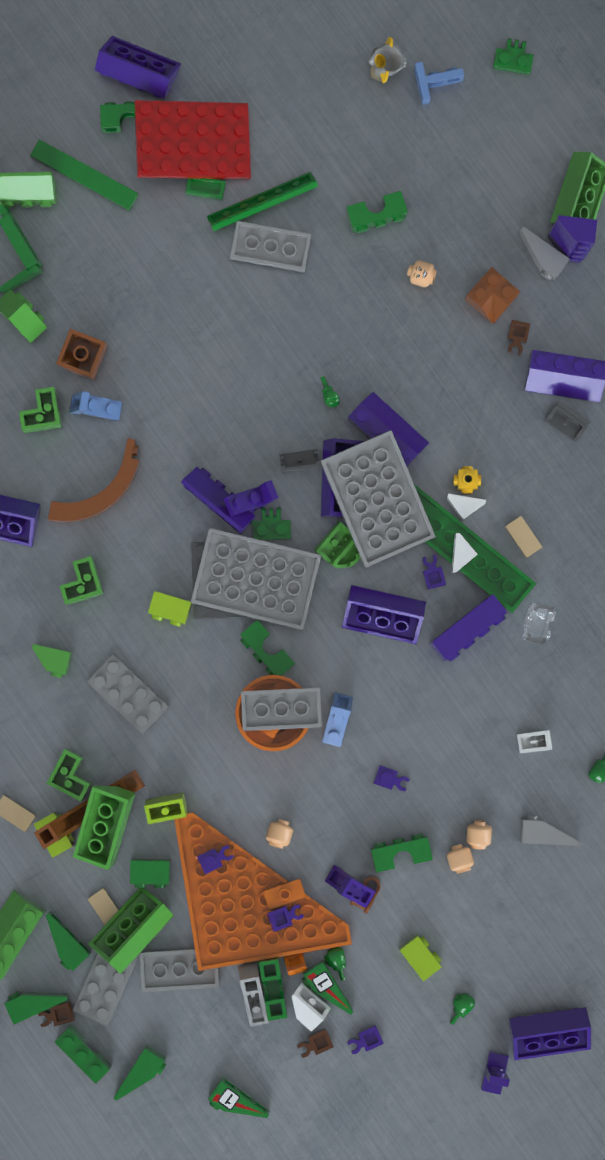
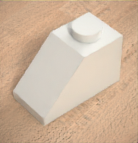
(309, 1007)

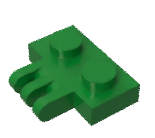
(513, 58)
(271, 526)

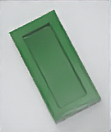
(206, 188)

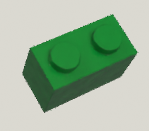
(149, 872)

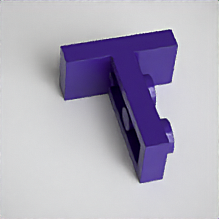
(251, 499)
(349, 886)
(495, 1073)

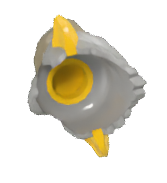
(386, 61)

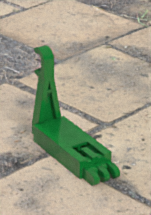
(23, 250)

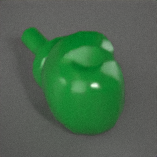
(330, 397)
(597, 772)
(336, 959)
(462, 1006)

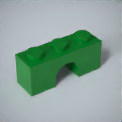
(114, 114)
(362, 219)
(254, 638)
(384, 854)
(273, 989)
(91, 1063)

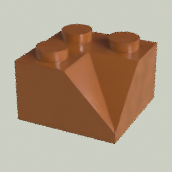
(492, 295)
(82, 354)

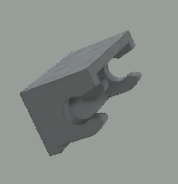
(567, 421)
(299, 461)

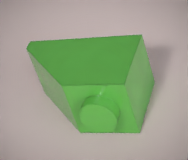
(53, 660)

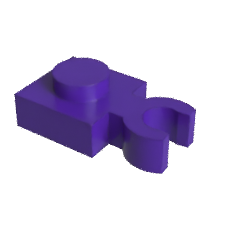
(433, 576)
(387, 778)
(212, 860)
(282, 917)
(369, 1039)

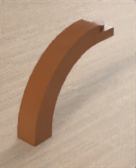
(104, 500)
(73, 818)

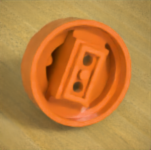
(270, 739)

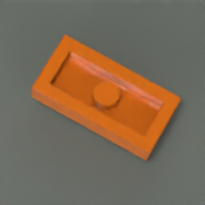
(284, 894)

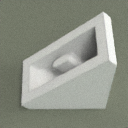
(464, 505)
(461, 553)
(534, 741)

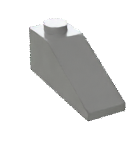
(546, 257)
(539, 832)
(253, 994)

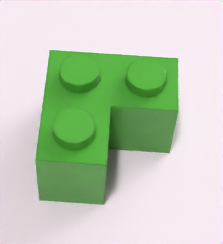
(19, 313)
(47, 414)
(86, 586)
(64, 777)

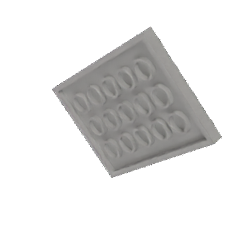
(377, 498)
(256, 579)

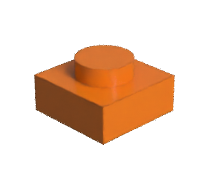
(295, 964)

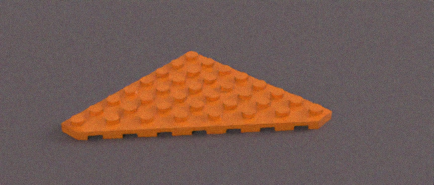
(231, 909)

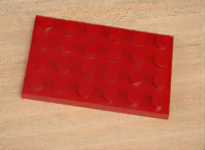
(192, 140)

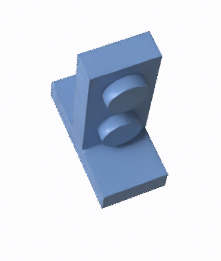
(435, 79)
(95, 406)
(337, 719)

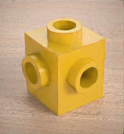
(462, 485)

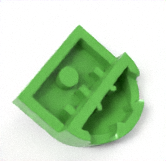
(338, 547)

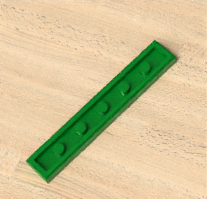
(84, 175)
(262, 201)

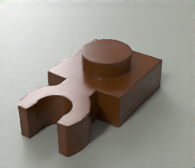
(518, 333)
(59, 1015)
(318, 1042)

